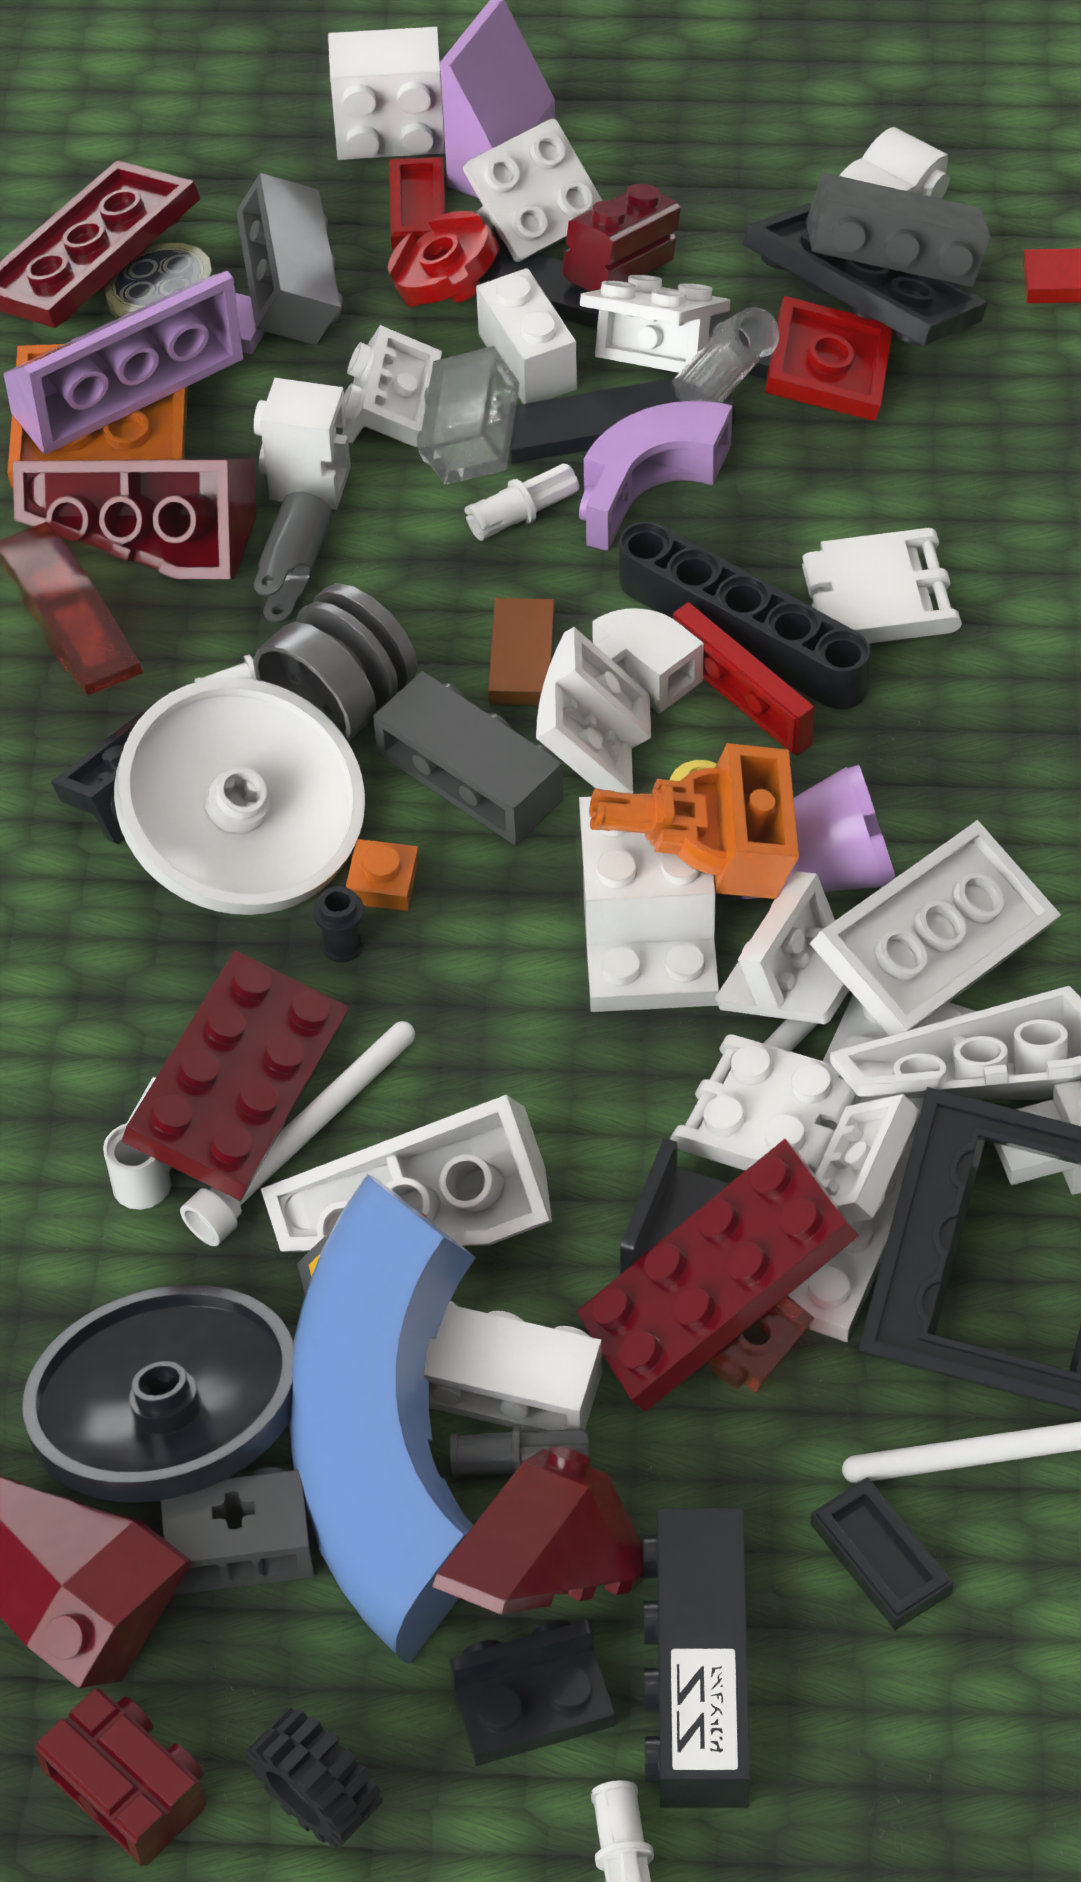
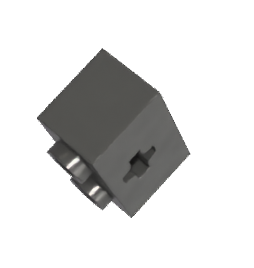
(267, 1547)

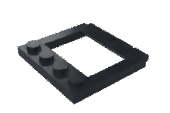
(926, 1239)

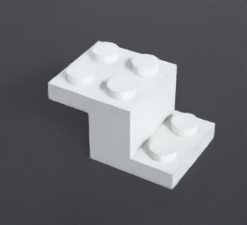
(645, 924)

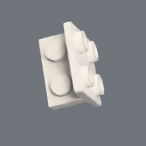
(531, 189)
(652, 323)
(779, 968)

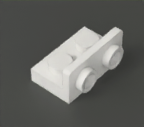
(388, 386)
(865, 1155)

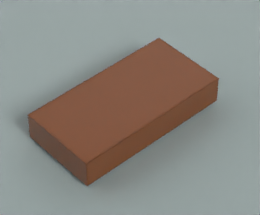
(520, 650)

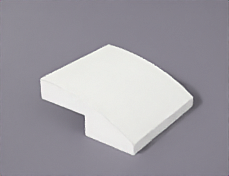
(592, 713)

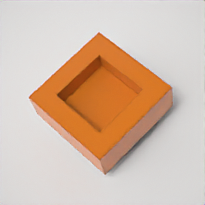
(383, 873)

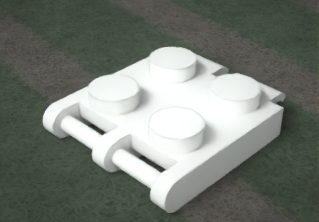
(880, 585)
(762, 1102)

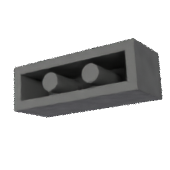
(897, 229)
(288, 259)
(469, 757)

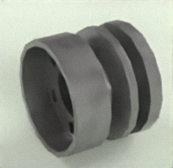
(340, 657)

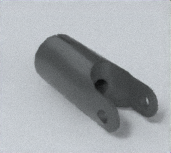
(291, 552)

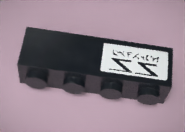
(701, 1659)

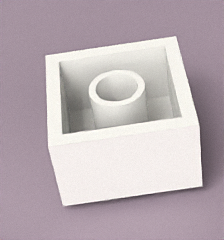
(386, 93)

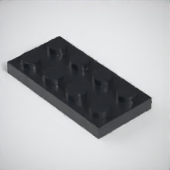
(911, 304)

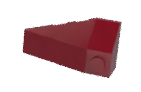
(159, 512)
(81, 1582)

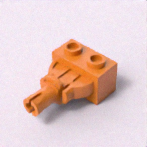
(718, 819)

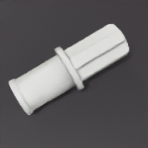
(520, 501)
(621, 1838)

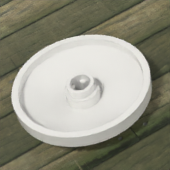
(239, 796)

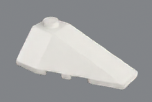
(986, 1054)
(468, 1173)

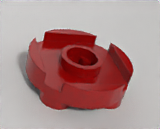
(443, 260)

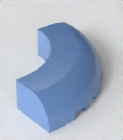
(365, 1413)

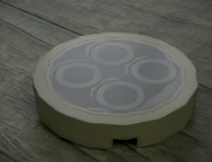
(156, 275)

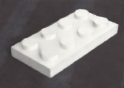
(935, 930)

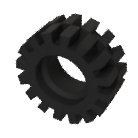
(314, 1777)

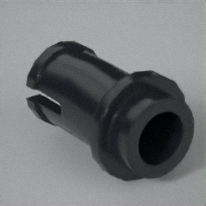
(339, 915)

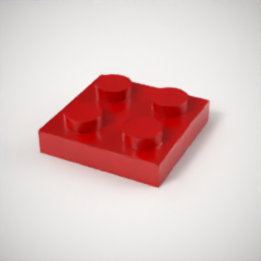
(829, 359)

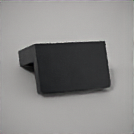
(665, 1203)

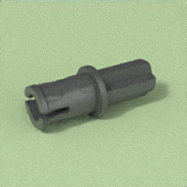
(507, 1450)

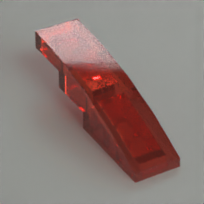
(68, 609)

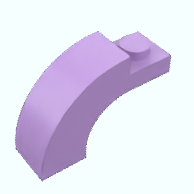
(646, 450)

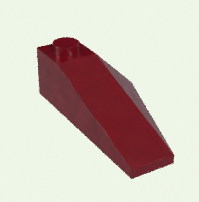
(546, 1535)

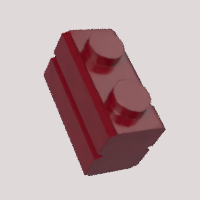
(621, 237)
(123, 1774)

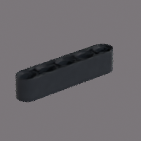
(777, 629)

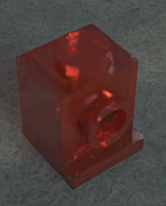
(752, 1364)

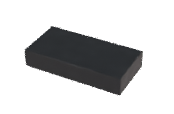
(881, 1553)

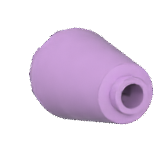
(840, 835)

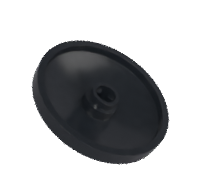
(160, 1393)

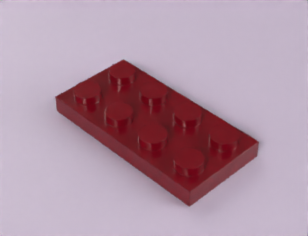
(91, 241)
(235, 1075)
(716, 1274)

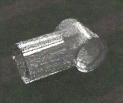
(724, 358)

